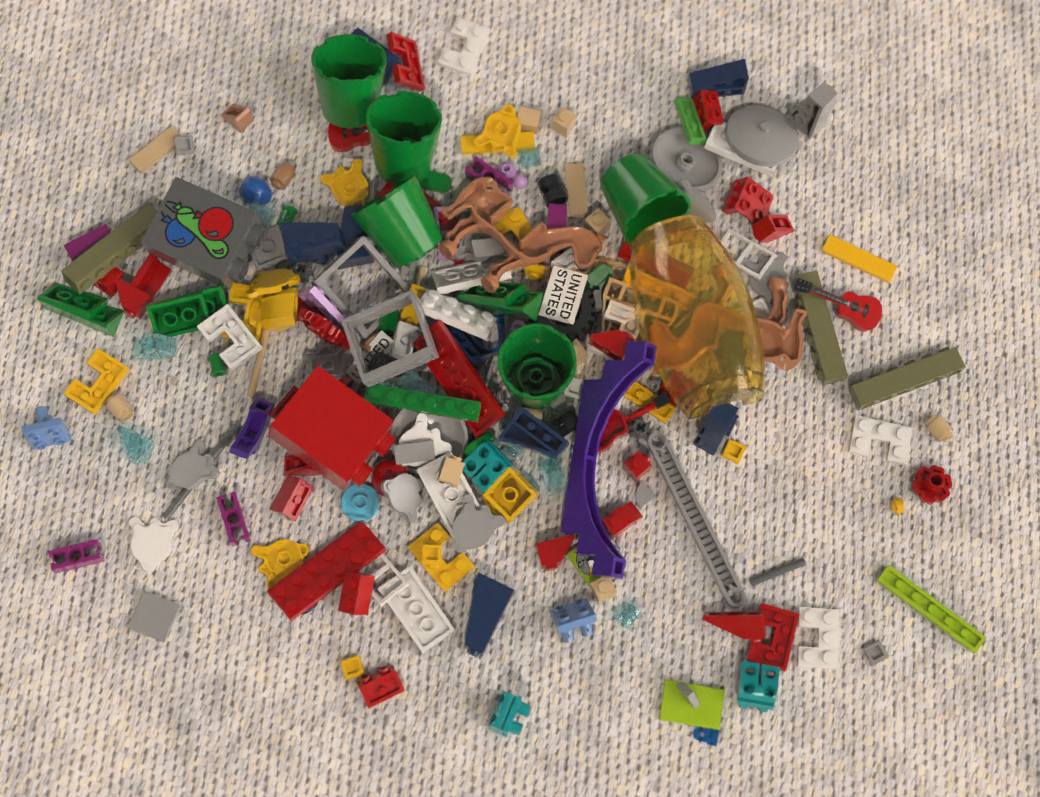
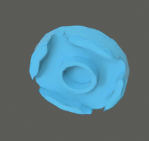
(360, 503)

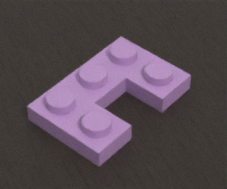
(315, 297)

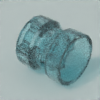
(628, 616)

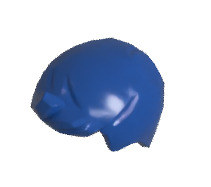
(255, 188)

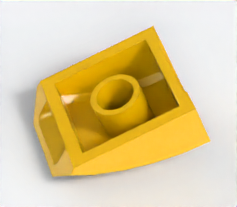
(280, 310)
(510, 495)

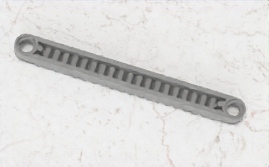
(696, 520)

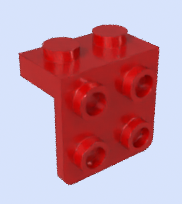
(748, 200)

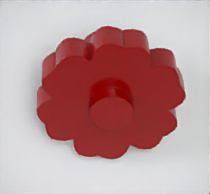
(932, 484)

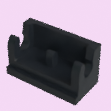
(563, 422)

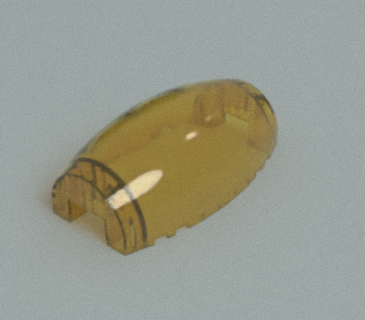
(697, 315)

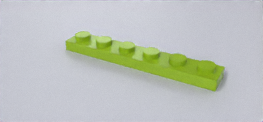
(931, 609)

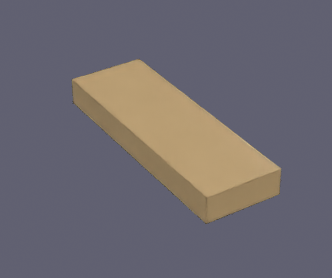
(154, 150)
(576, 190)

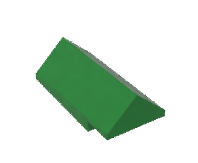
(508, 299)
(82, 308)
(185, 312)

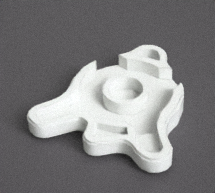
(420, 433)
(151, 542)

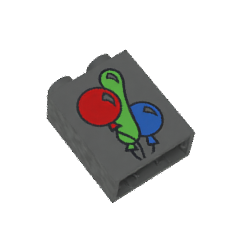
(204, 234)

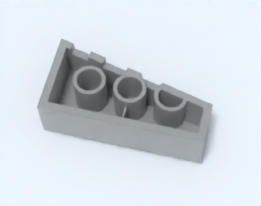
(813, 111)

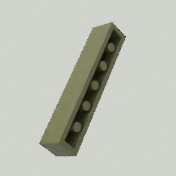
(109, 251)
(820, 332)
(906, 378)

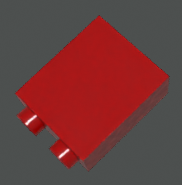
(332, 430)

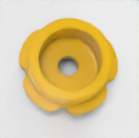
(897, 505)

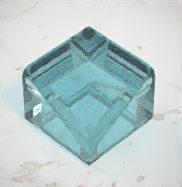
(529, 158)

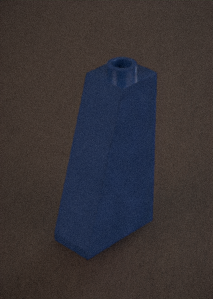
(487, 609)

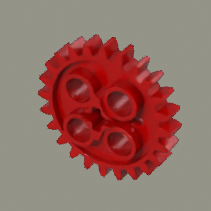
(323, 328)

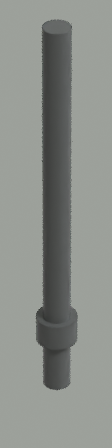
(224, 441)

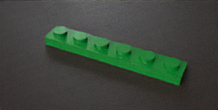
(423, 402)

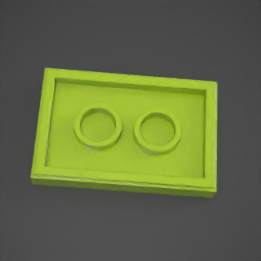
(677, 709)

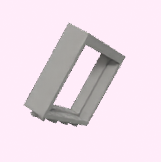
(380, 258)
(401, 365)

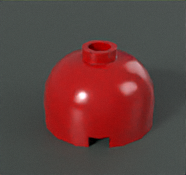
(385, 470)

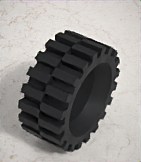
(582, 326)

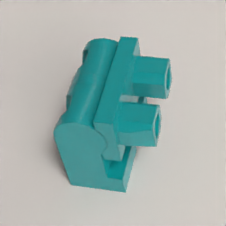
(486, 465)
(757, 688)
(505, 712)

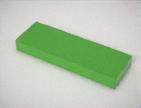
(690, 121)

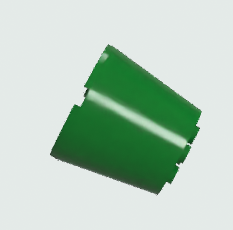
(348, 78)
(403, 135)
(641, 195)
(400, 223)
(538, 353)

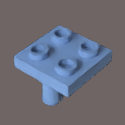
(46, 430)
(573, 616)

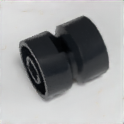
(552, 190)

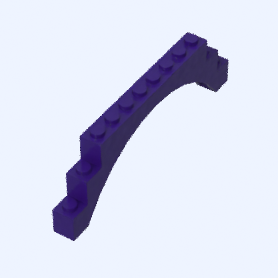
(596, 406)

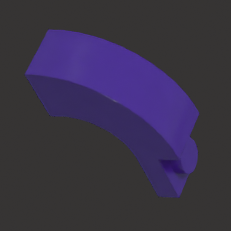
(254, 429)

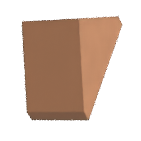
(238, 116)

